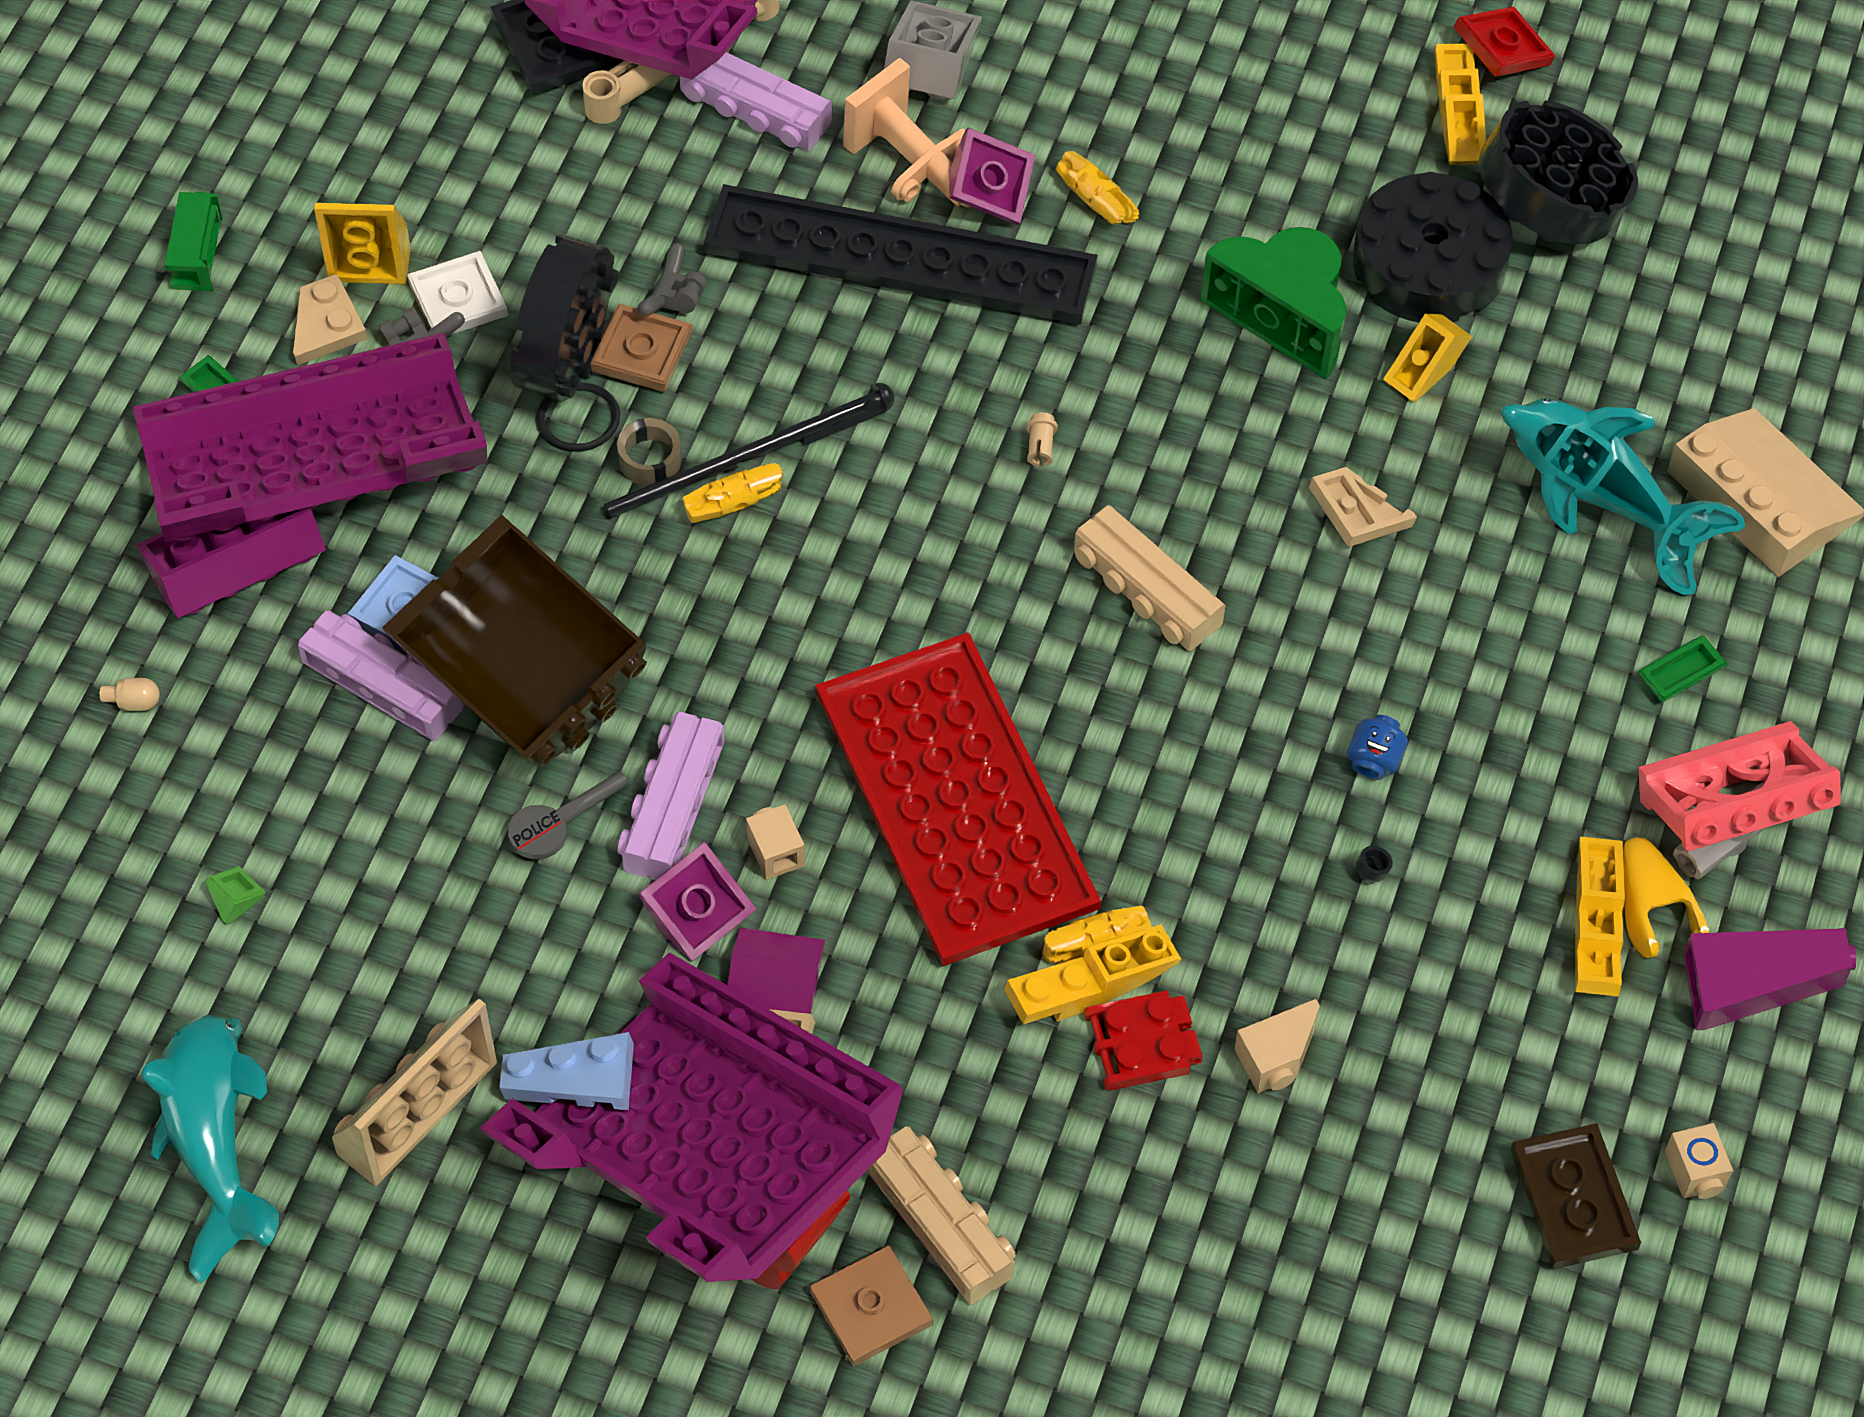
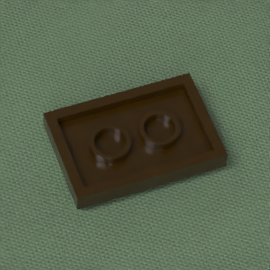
(1575, 1196)

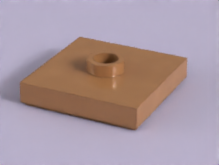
(641, 348)
(871, 1305)

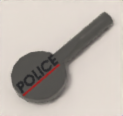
(542, 830)

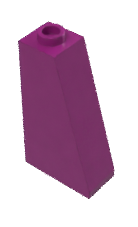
(1761, 970)

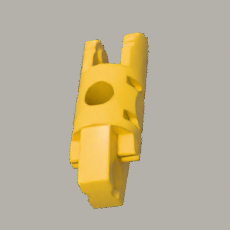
(1096, 189)
(733, 492)
(1072, 940)

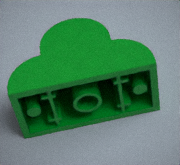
(1281, 292)

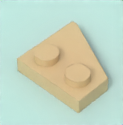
(325, 320)
(1357, 508)

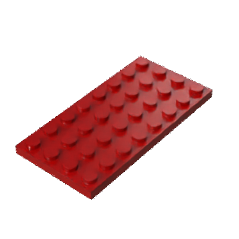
(957, 799)

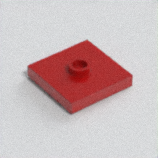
(1504, 41)

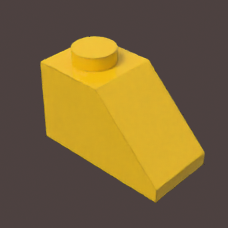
(1427, 356)

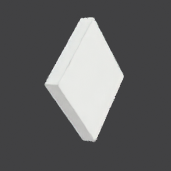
(461, 287)

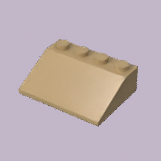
(1774, 486)
(418, 1094)

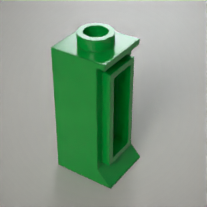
(193, 241)

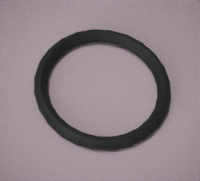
(580, 446)

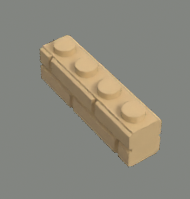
(1148, 578)
(942, 1217)

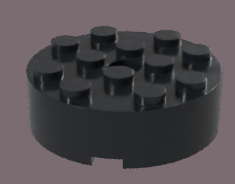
(1557, 172)
(1432, 247)
(563, 317)

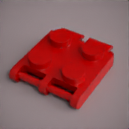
(1144, 1039)

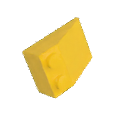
(364, 242)

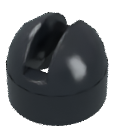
(1378, 864)

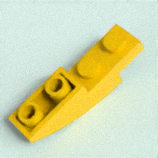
(1094, 979)

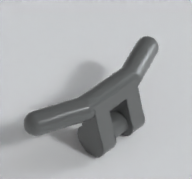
(675, 289)
(411, 321)

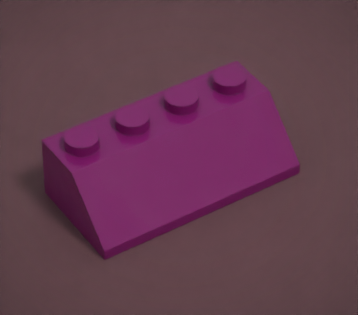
(226, 561)

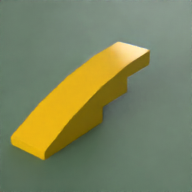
(1460, 103)
(1599, 916)

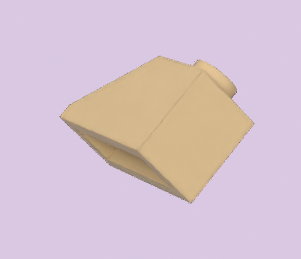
(1277, 1046)

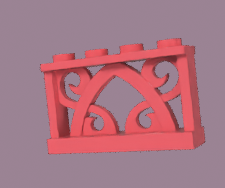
(1794, 786)

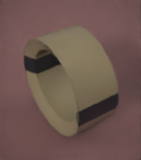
(646, 430)

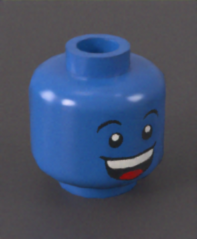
(1377, 747)

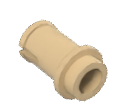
(1041, 431)

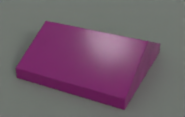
(990, 176)
(696, 902)
(776, 969)

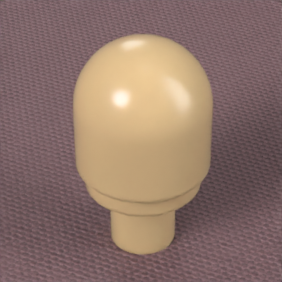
(132, 694)

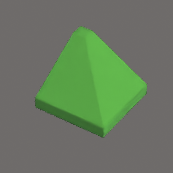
(233, 893)

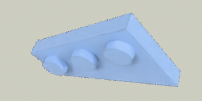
(573, 1071)

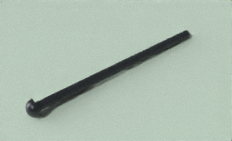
(810, 430)

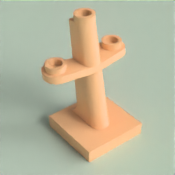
(882, 110)

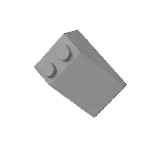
(935, 46)

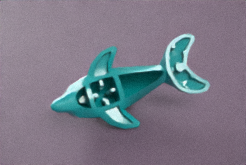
(1588, 459)
(198, 1101)

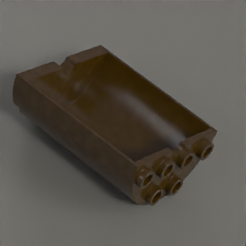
(520, 644)

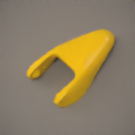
(1653, 884)

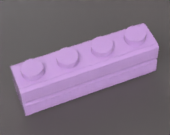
(761, 101)
(379, 674)
(673, 795)

